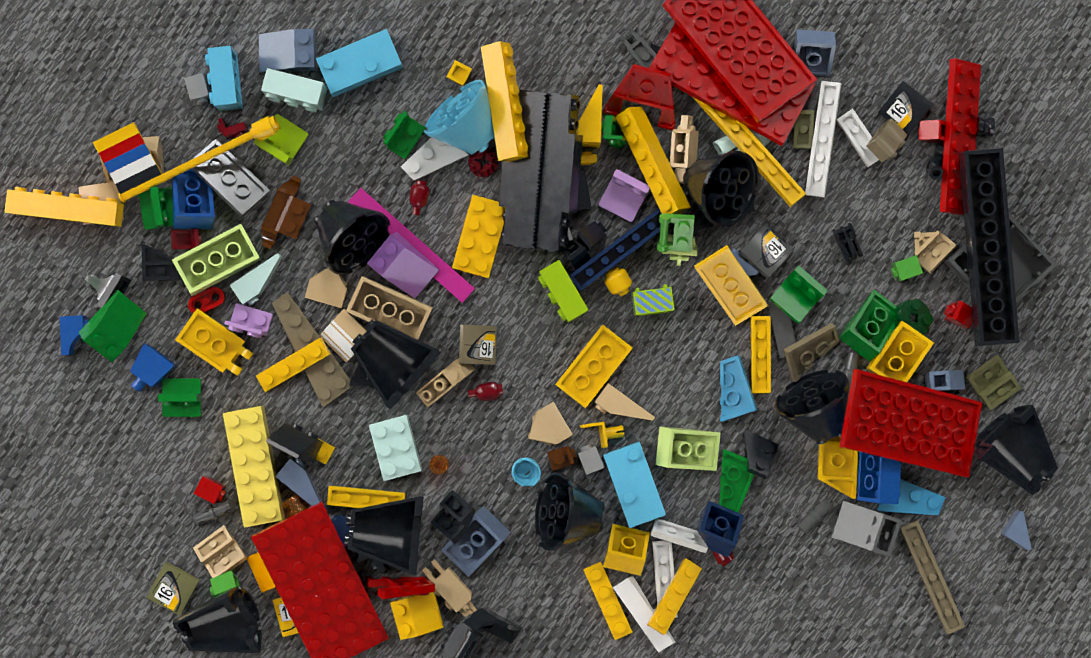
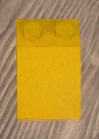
(591, 121)
(901, 353)

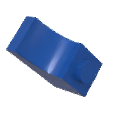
(69, 332)

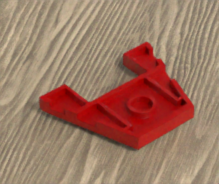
(648, 88)
(401, 587)

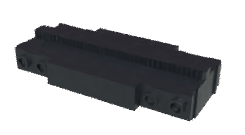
(545, 184)

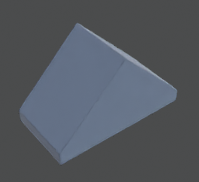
(1017, 530)

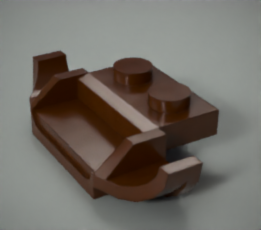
(285, 214)

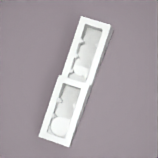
(641, 610)

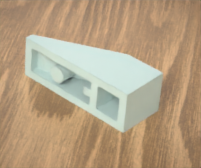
(253, 283)

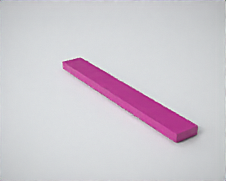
(446, 275)

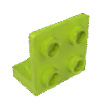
(285, 143)

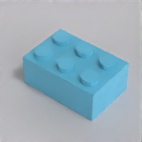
(224, 78)

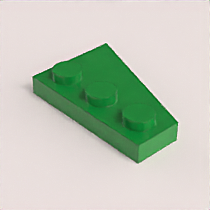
(733, 480)

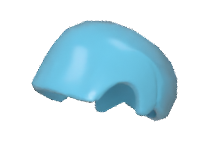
(523, 466)

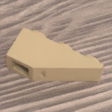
(444, 382)

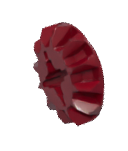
(488, 169)

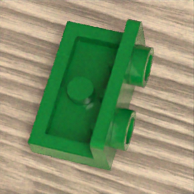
(611, 128)

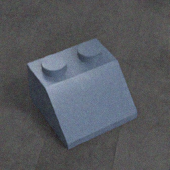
(816, 50)

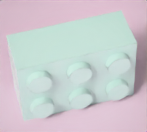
(294, 90)
(395, 447)

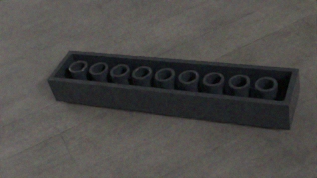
(989, 247)

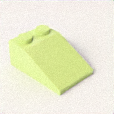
(687, 448)

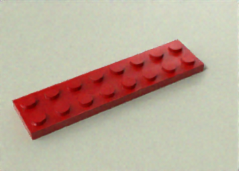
(959, 129)

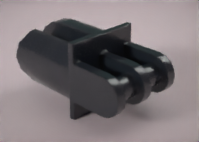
(848, 243)

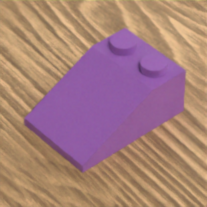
(403, 265)

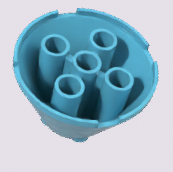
(464, 120)

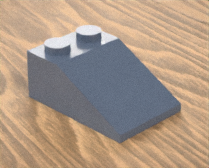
(288, 50)
(477, 542)

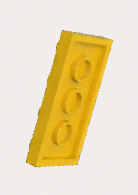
(479, 237)
(731, 285)
(594, 366)

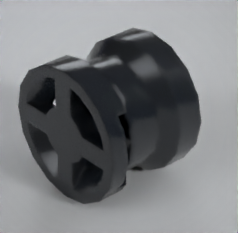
(985, 126)

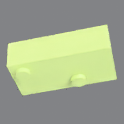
(216, 259)

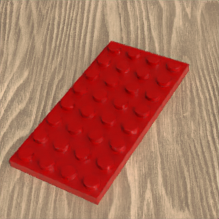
(743, 51)
(697, 78)
(910, 423)
(319, 585)

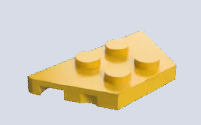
(838, 467)

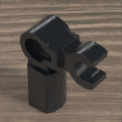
(935, 162)

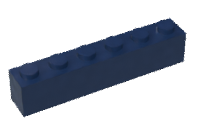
(617, 251)

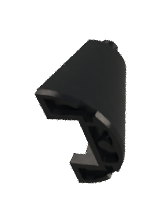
(392, 359)
(1017, 448)
(387, 532)
(222, 624)

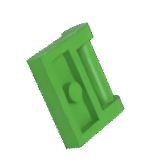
(682, 232)

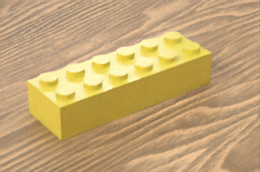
(253, 466)

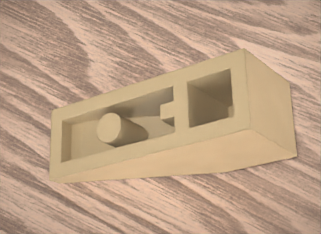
(615, 402)

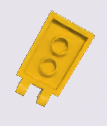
(213, 342)

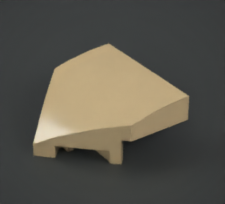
(932, 249)
(327, 288)
(549, 426)

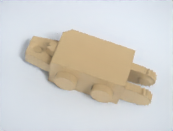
(683, 147)
(451, 589)

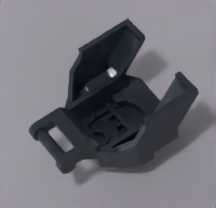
(466, 635)

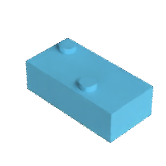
(359, 63)
(634, 484)

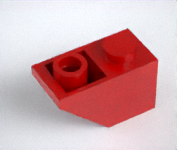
(959, 314)

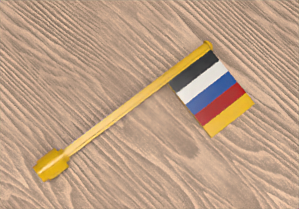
(136, 169)

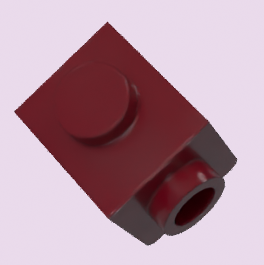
(232, 131)
(185, 239)

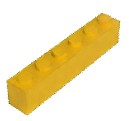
(504, 101)
(652, 161)
(64, 208)

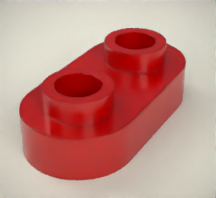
(207, 300)

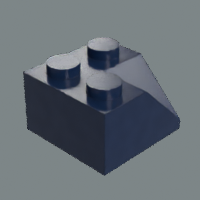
(719, 528)

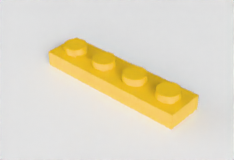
(760, 354)
(293, 364)
(360, 497)
(674, 596)
(607, 600)

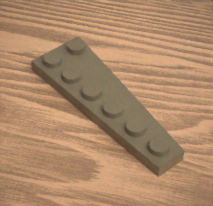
(327, 374)

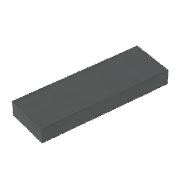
(781, 328)

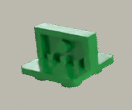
(156, 208)
(181, 397)

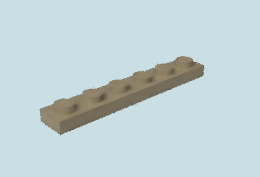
(932, 577)

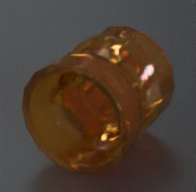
(439, 464)
(294, 505)

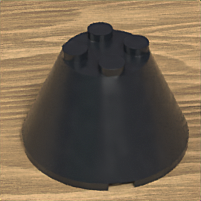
(723, 186)
(350, 235)
(816, 404)
(566, 513)

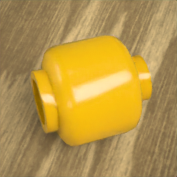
(617, 281)

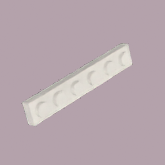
(823, 139)

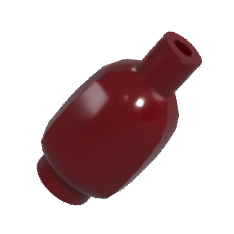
(418, 196)
(487, 391)

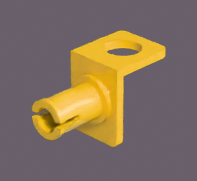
(606, 433)

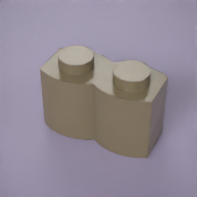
(887, 140)

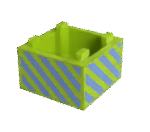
(652, 301)

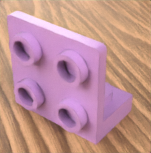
(624, 195)
(251, 320)

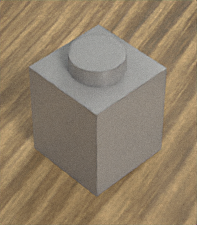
(198, 88)
(590, 459)

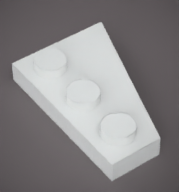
(430, 158)

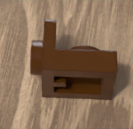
(561, 457)

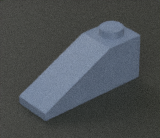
(299, 480)

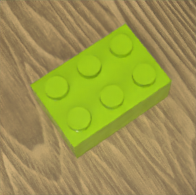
(562, 292)

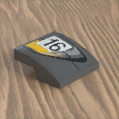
(766, 251)

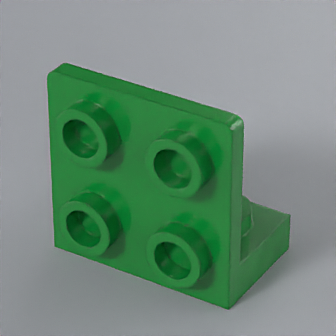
(403, 135)
(798, 294)

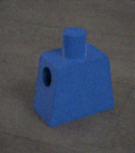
(150, 368)

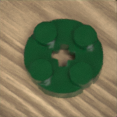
(919, 310)

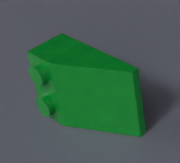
(113, 326)
(870, 326)

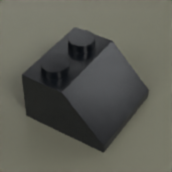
(296, 442)

